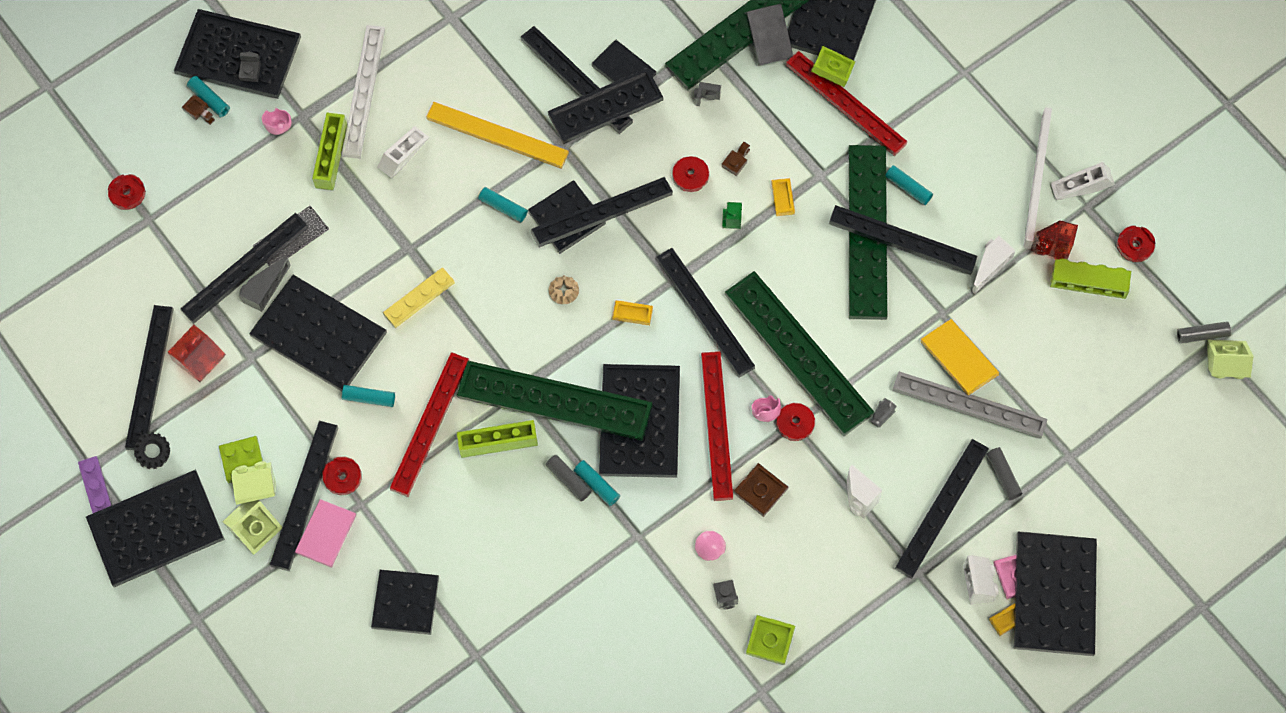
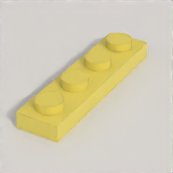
(418, 297)

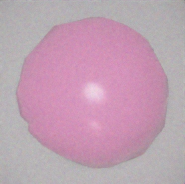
(277, 121)
(766, 409)
(710, 545)

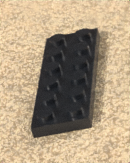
(605, 105)

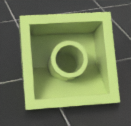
(1229, 359)
(253, 482)
(252, 525)

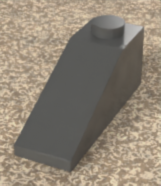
(263, 285)

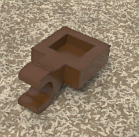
(198, 108)
(735, 161)

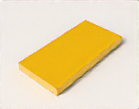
(959, 357)

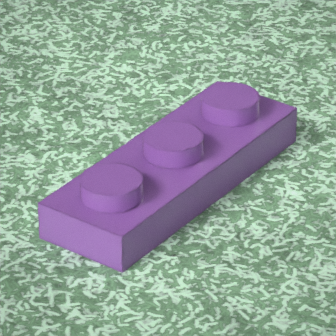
(94, 484)

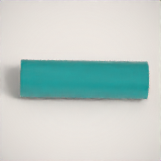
(213, 101)
(909, 185)
(503, 204)
(368, 396)
(597, 483)

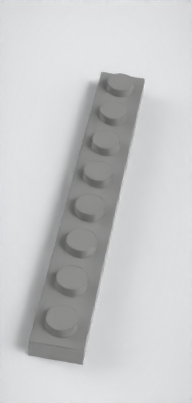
(970, 405)

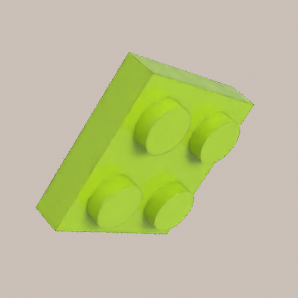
(833, 66)
(240, 453)
(770, 640)

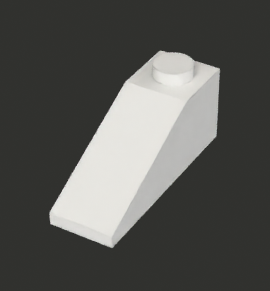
(402, 151)
(1083, 182)
(995, 257)

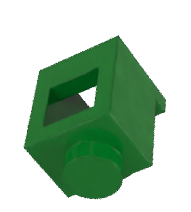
(732, 215)

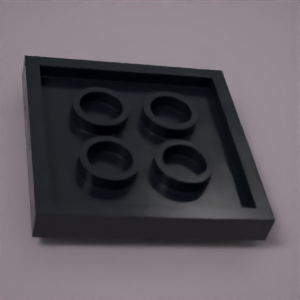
(561, 203)
(405, 602)

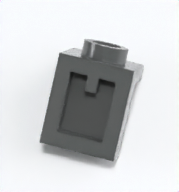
(249, 67)
(707, 91)
(725, 594)

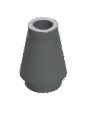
(883, 412)

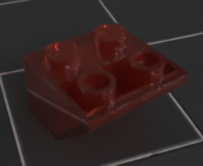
(1055, 240)
(196, 353)

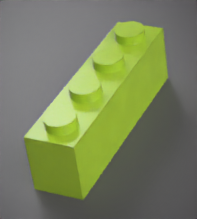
(329, 151)
(1090, 278)
(497, 439)

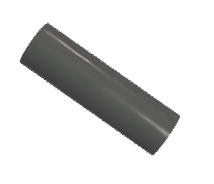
(1203, 332)
(1004, 473)
(568, 477)

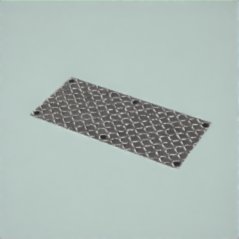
(316, 228)

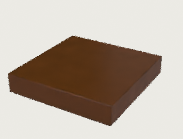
(761, 490)

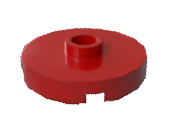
(690, 182)
(123, 184)
(1137, 235)
(795, 431)
(339, 467)

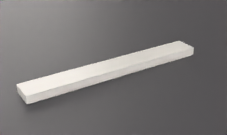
(363, 92)
(1037, 178)

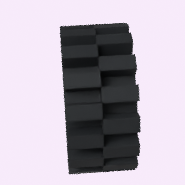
(155, 439)

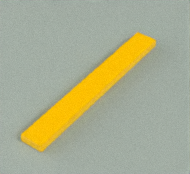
(497, 135)

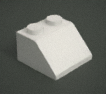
(862, 493)
(979, 580)

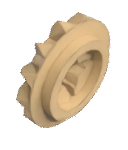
(557, 295)

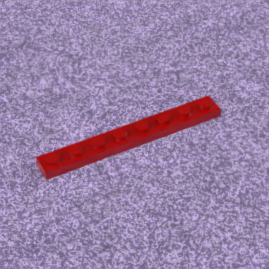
(848, 105)
(429, 424)
(717, 426)

